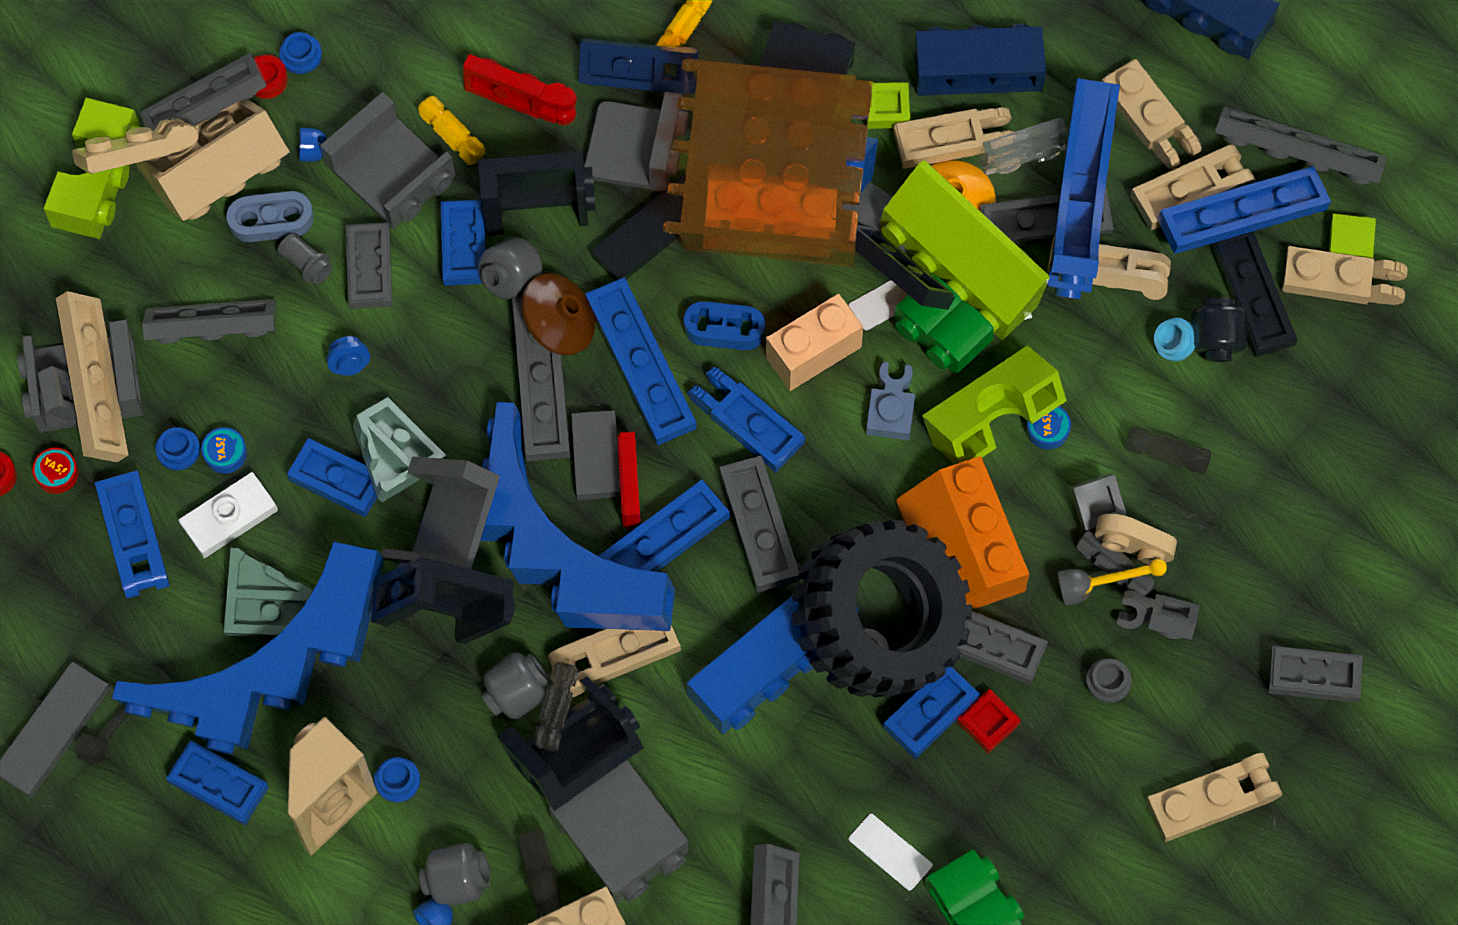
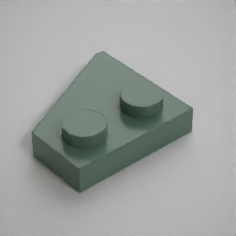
(387, 445)
(260, 598)

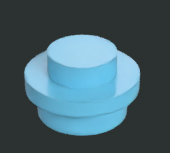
(1174, 339)

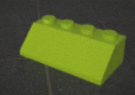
(963, 249)

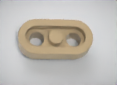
(1134, 537)

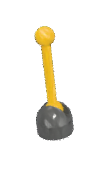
(1077, 584)

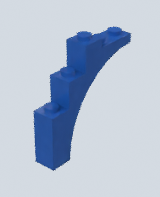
(1083, 188)
(586, 587)
(280, 672)

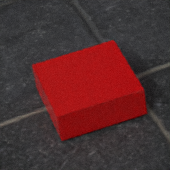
(988, 721)

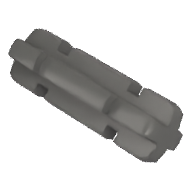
(1113, 562)

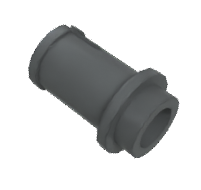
(312, 265)

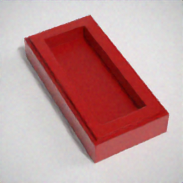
(629, 480)

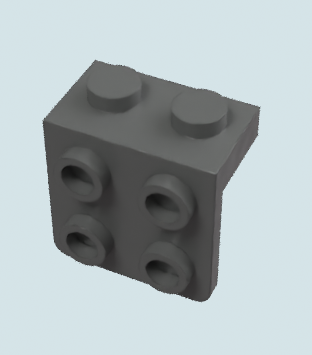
(636, 143)

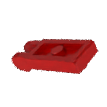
(519, 91)

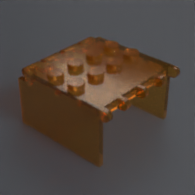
(772, 162)

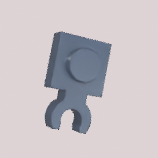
(891, 408)

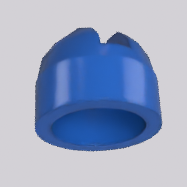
(309, 144)
(433, 913)

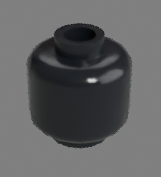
(1219, 329)

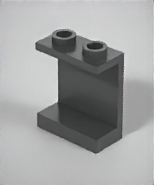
(386, 163)
(124, 368)
(453, 512)

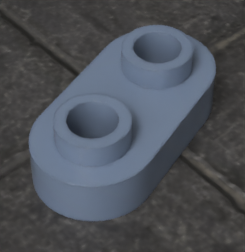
(271, 216)

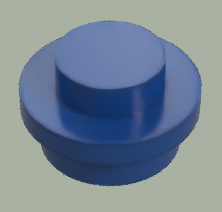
(300, 53)
(347, 356)
(177, 448)
(397, 779)

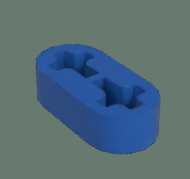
(724, 325)

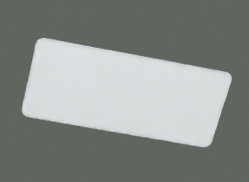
(877, 305)
(890, 852)

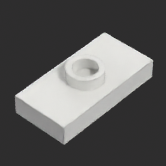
(228, 515)

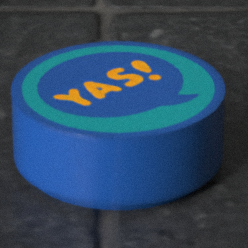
(1050, 430)
(224, 450)

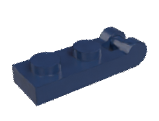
(635, 66)

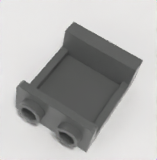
(622, 833)

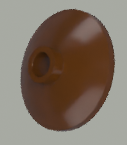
(557, 314)

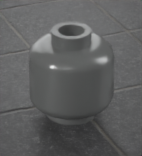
(509, 267)
(515, 685)
(455, 874)

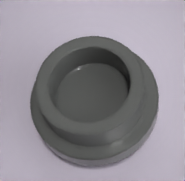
(1108, 680)

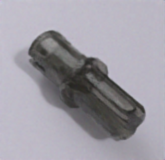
(540, 873)

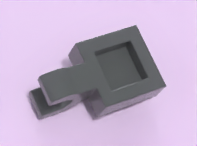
(1164, 614)

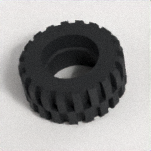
(932, 599)

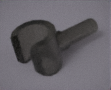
(94, 748)

